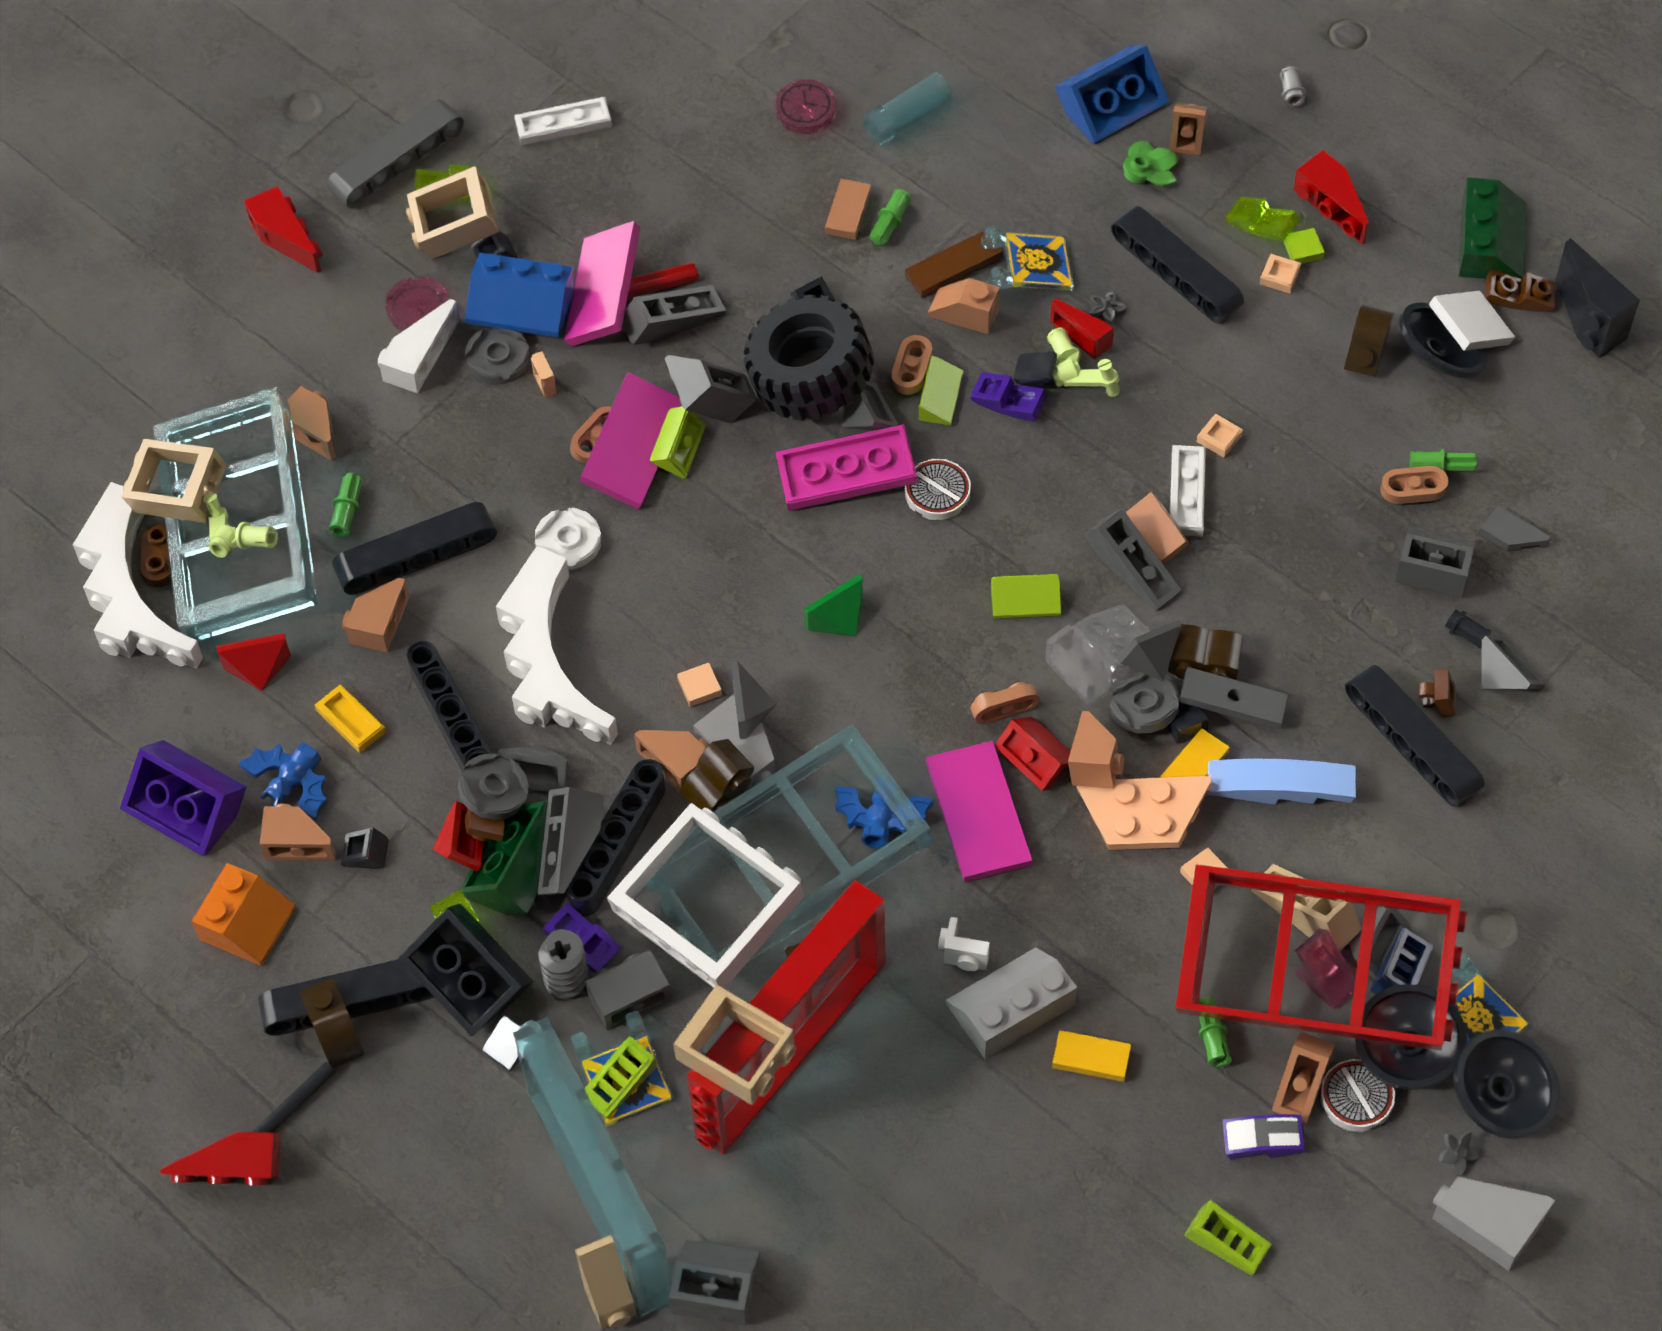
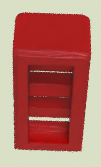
(1083, 329)

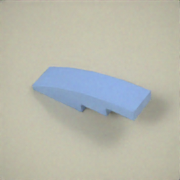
(1282, 779)

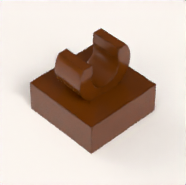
(1440, 693)

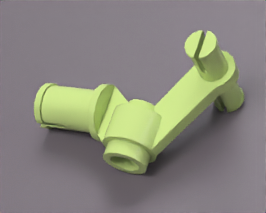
(1068, 372)
(225, 537)

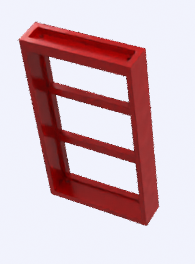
(1197, 936)

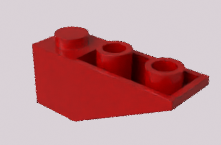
(1331, 191)
(279, 228)
(237, 1155)

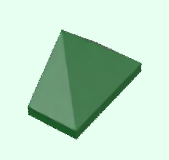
(838, 610)

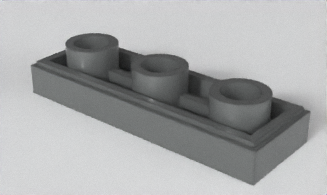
(1251, 704)

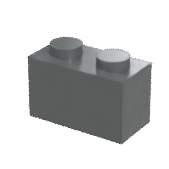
(627, 988)

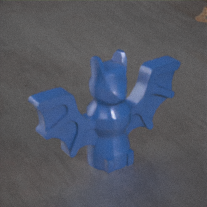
(293, 771)
(878, 818)

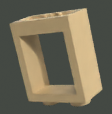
(460, 232)
(204, 480)
(704, 1023)

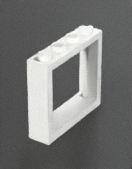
(674, 944)

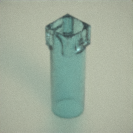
(906, 107)

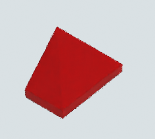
(255, 659)
(456, 843)

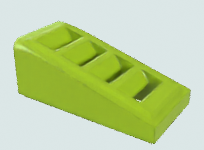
(619, 1058)
(1211, 1243)

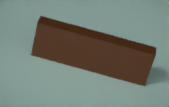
(951, 265)

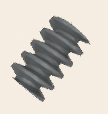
(563, 964)

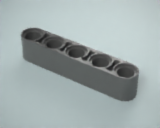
(395, 153)

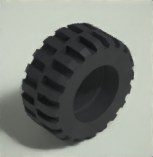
(819, 385)

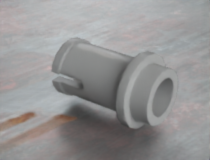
(1293, 93)

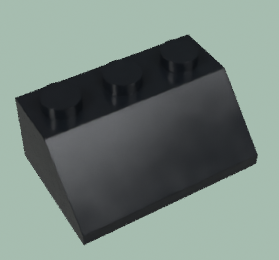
(465, 969)

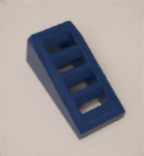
(1386, 977)

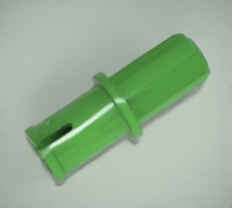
(890, 217)
(1443, 460)
(345, 505)
(1214, 1037)

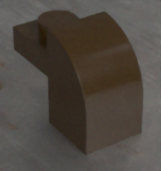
(1368, 340)
(332, 1023)

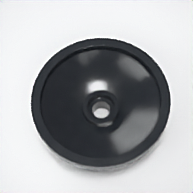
(1436, 346)
(1410, 1011)
(1520, 1074)

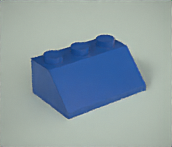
(1113, 92)
(519, 294)

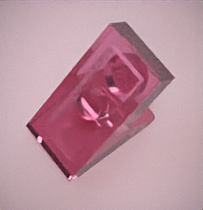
(1325, 969)

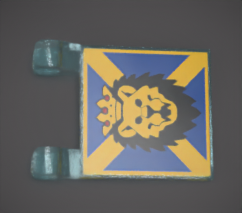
(1031, 260)
(1483, 1005)
(652, 1091)

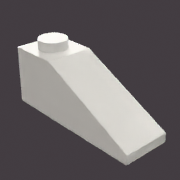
(417, 348)

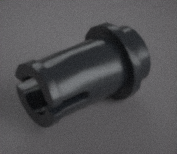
(1467, 628)

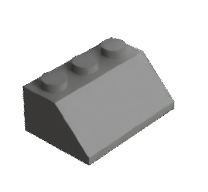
(1013, 1001)

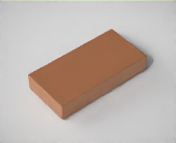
(848, 209)
(1157, 528)

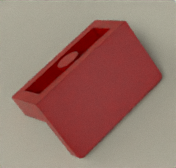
(1034, 751)

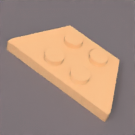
(1146, 810)

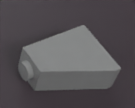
(723, 724)
(1491, 1217)

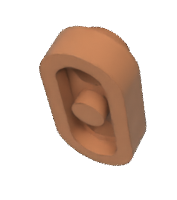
(911, 367)
(588, 434)
(1412, 484)
(1005, 703)

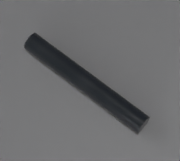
(296, 1099)

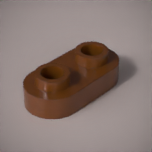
(154, 553)

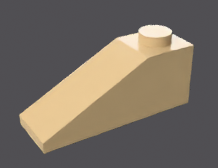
(1316, 913)
(606, 1283)

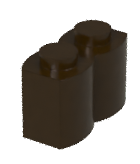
(1206, 651)
(718, 776)

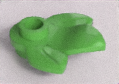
(1150, 164)

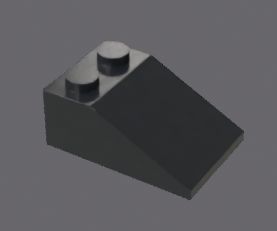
(1594, 300)

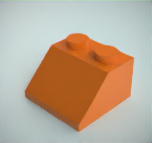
(242, 915)

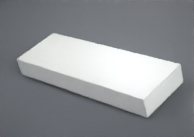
(563, 121)
(1188, 489)

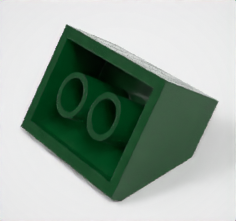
(1491, 230)
(511, 866)

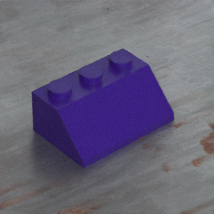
(182, 796)

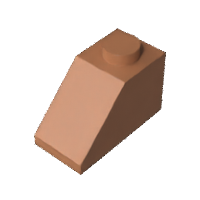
(1188, 128)
(967, 304)
(312, 421)
(376, 616)
(674, 750)
(1094, 755)
(293, 835)
(1303, 1076)

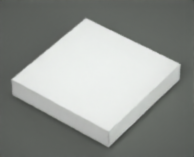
(1471, 320)

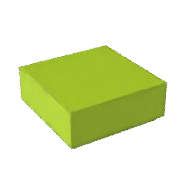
(1304, 246)

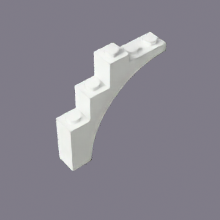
(126, 620)
(545, 689)

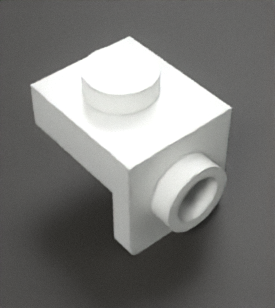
(963, 952)

